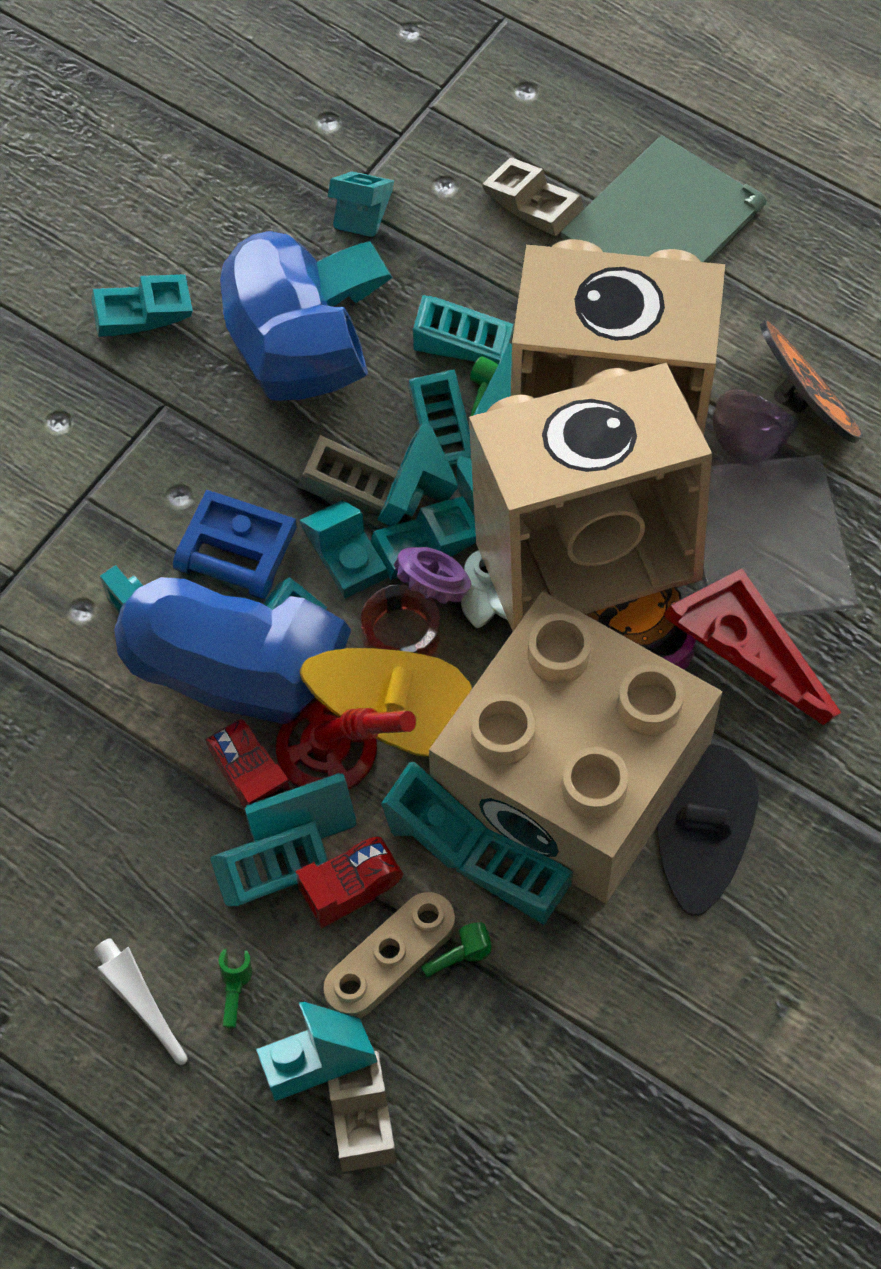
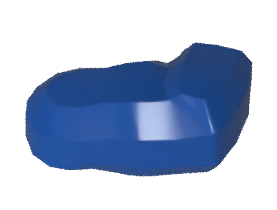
(283, 322)
(225, 647)

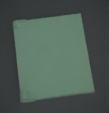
(665, 204)

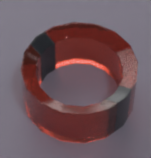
(395, 598)

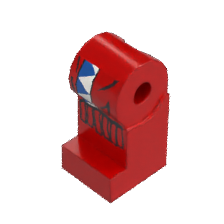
(246, 764)
(348, 880)

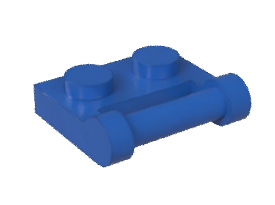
(240, 530)

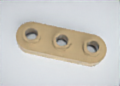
(381, 975)

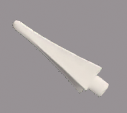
(125, 978)

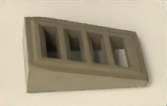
(342, 457)

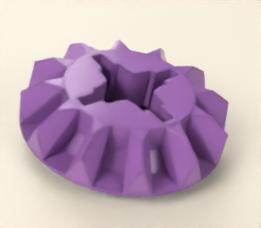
(432, 574)

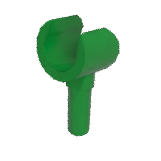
(482, 374)
(475, 947)
(234, 981)

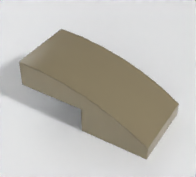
(527, 195)
(362, 1119)

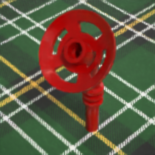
(331, 739)

